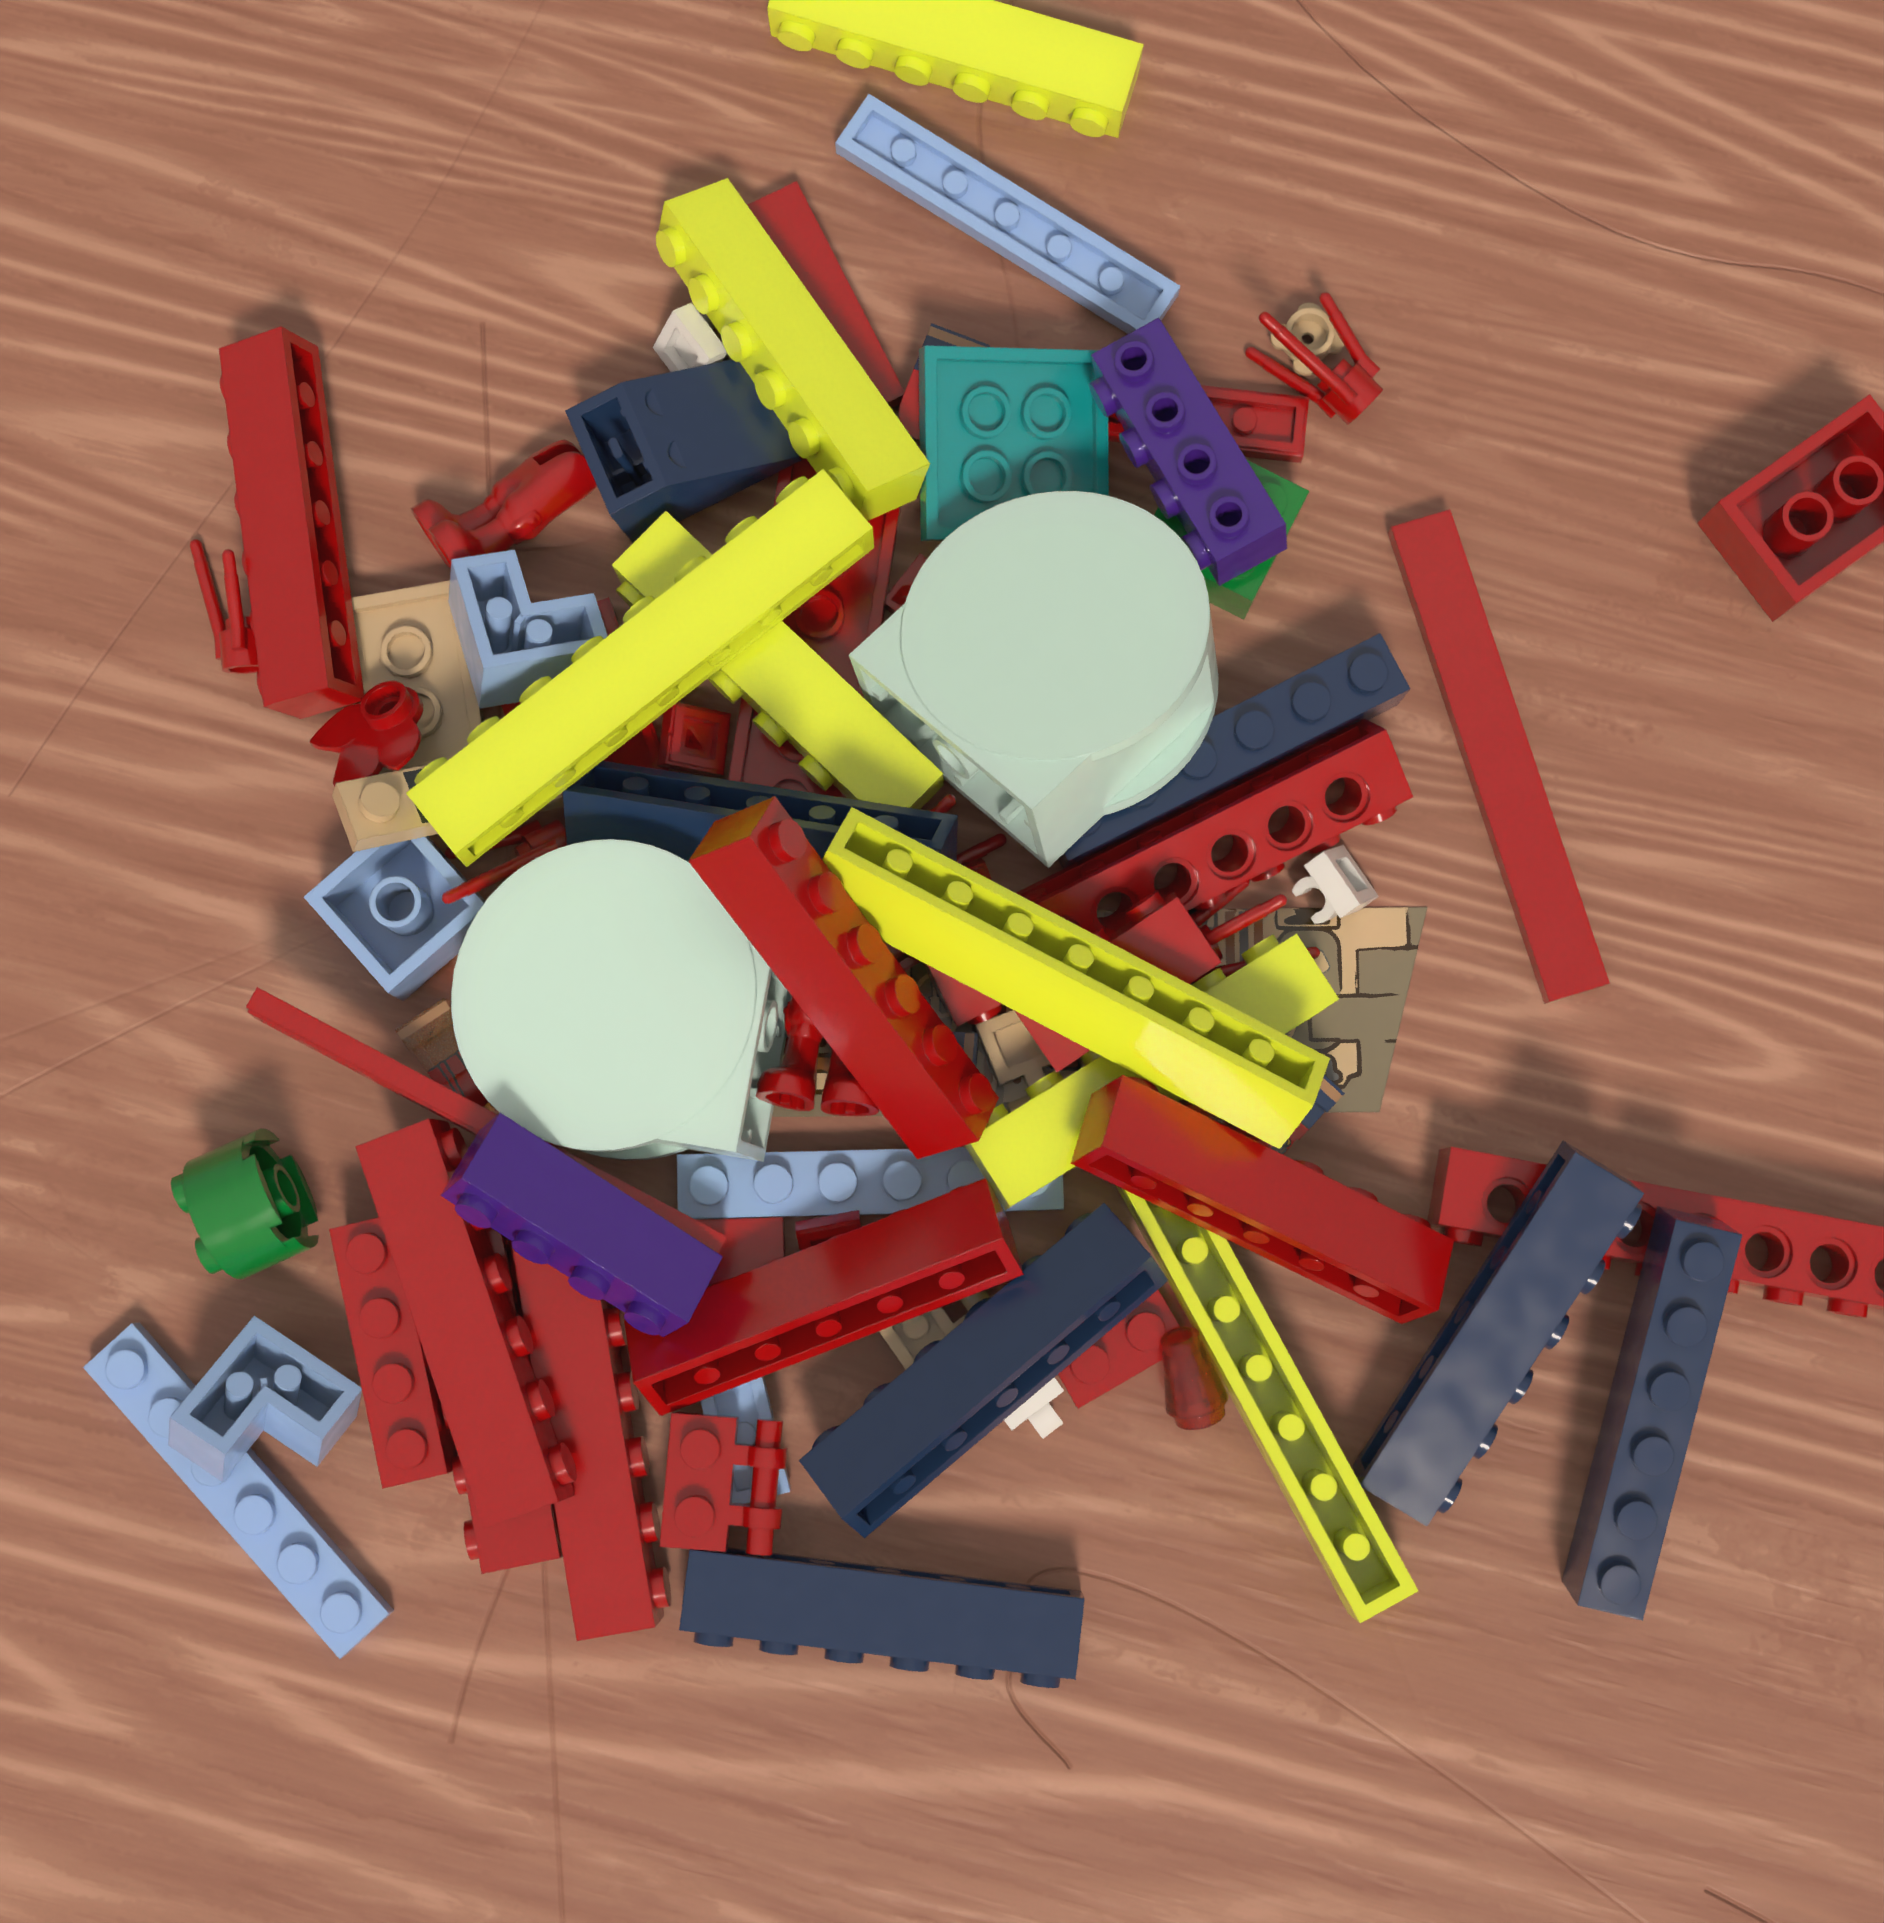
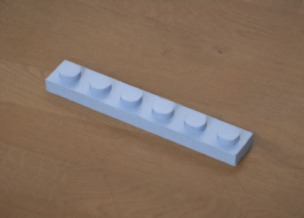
(1005, 217)
(830, 1183)
(249, 1500)

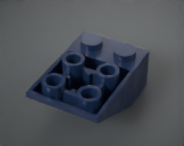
(678, 442)

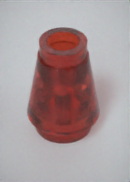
(1191, 1382)

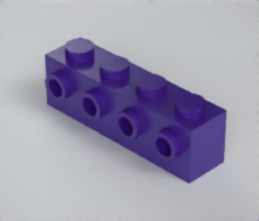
(1188, 452)
(581, 1227)

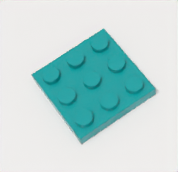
(1005, 429)

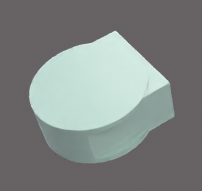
(1051, 663)
(618, 1007)

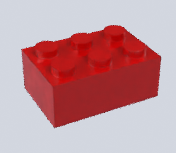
(1806, 512)

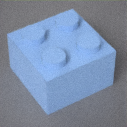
(393, 913)

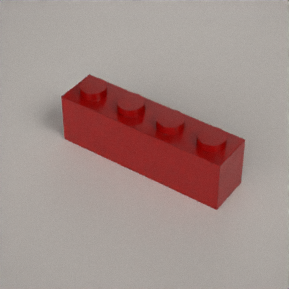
(390, 1360)

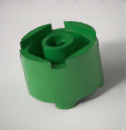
(246, 1205)

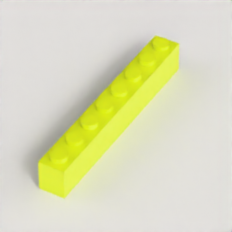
(642, 666)
(1076, 982)
(1277, 1410)

